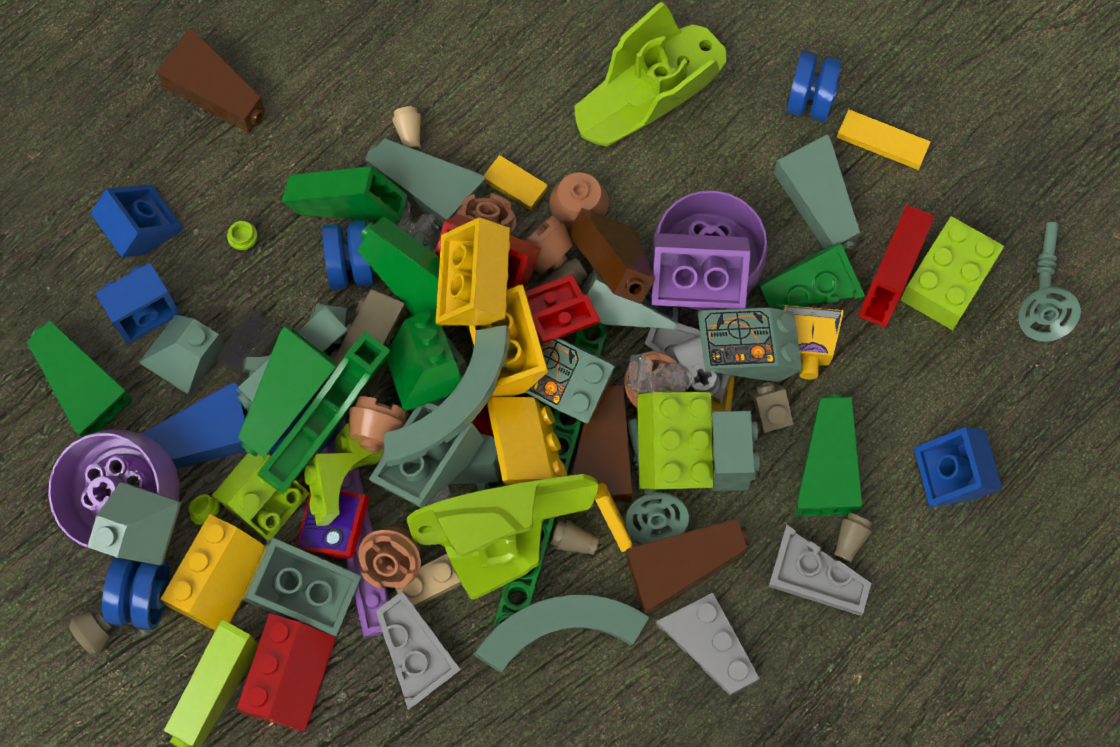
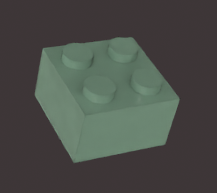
(733, 450)

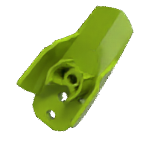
(649, 76)
(498, 530)

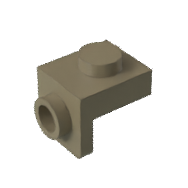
(771, 406)

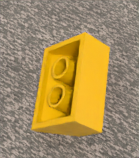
(473, 274)
(525, 356)
(525, 439)
(214, 574)

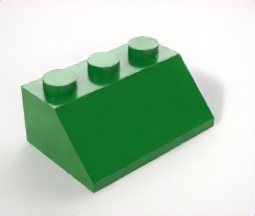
(422, 362)

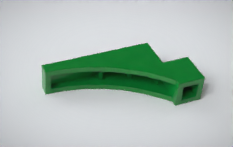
(325, 412)

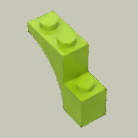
(327, 472)

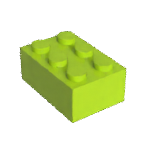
(951, 273)
(675, 440)

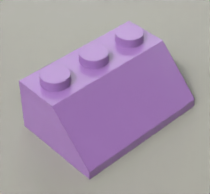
(700, 271)

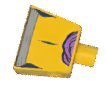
(816, 337)

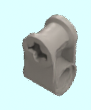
(691, 356)

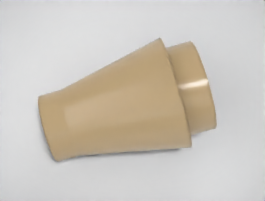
(408, 125)

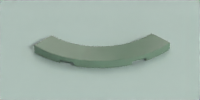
(460, 407)
(559, 614)

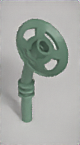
(1045, 304)
(654, 508)

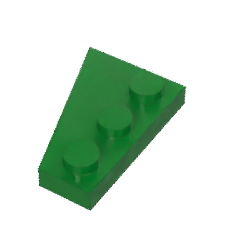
(814, 280)

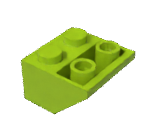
(255, 500)

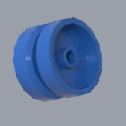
(814, 86)
(343, 256)
(134, 593)

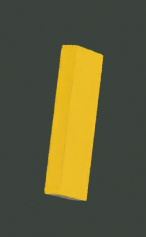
(883, 139)

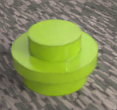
(242, 235)
(202, 507)

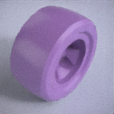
(719, 215)
(79, 494)

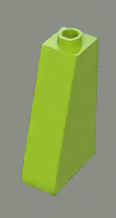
(211, 685)

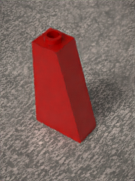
(896, 266)

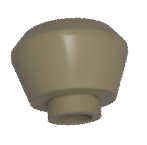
(90, 631)

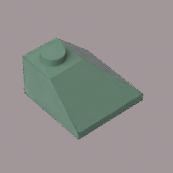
(183, 353)
(135, 524)

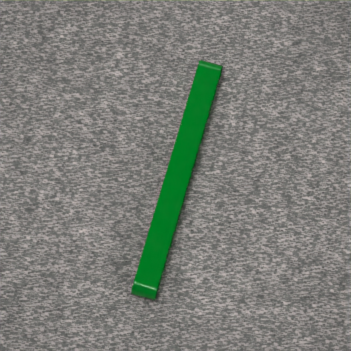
(568, 437)

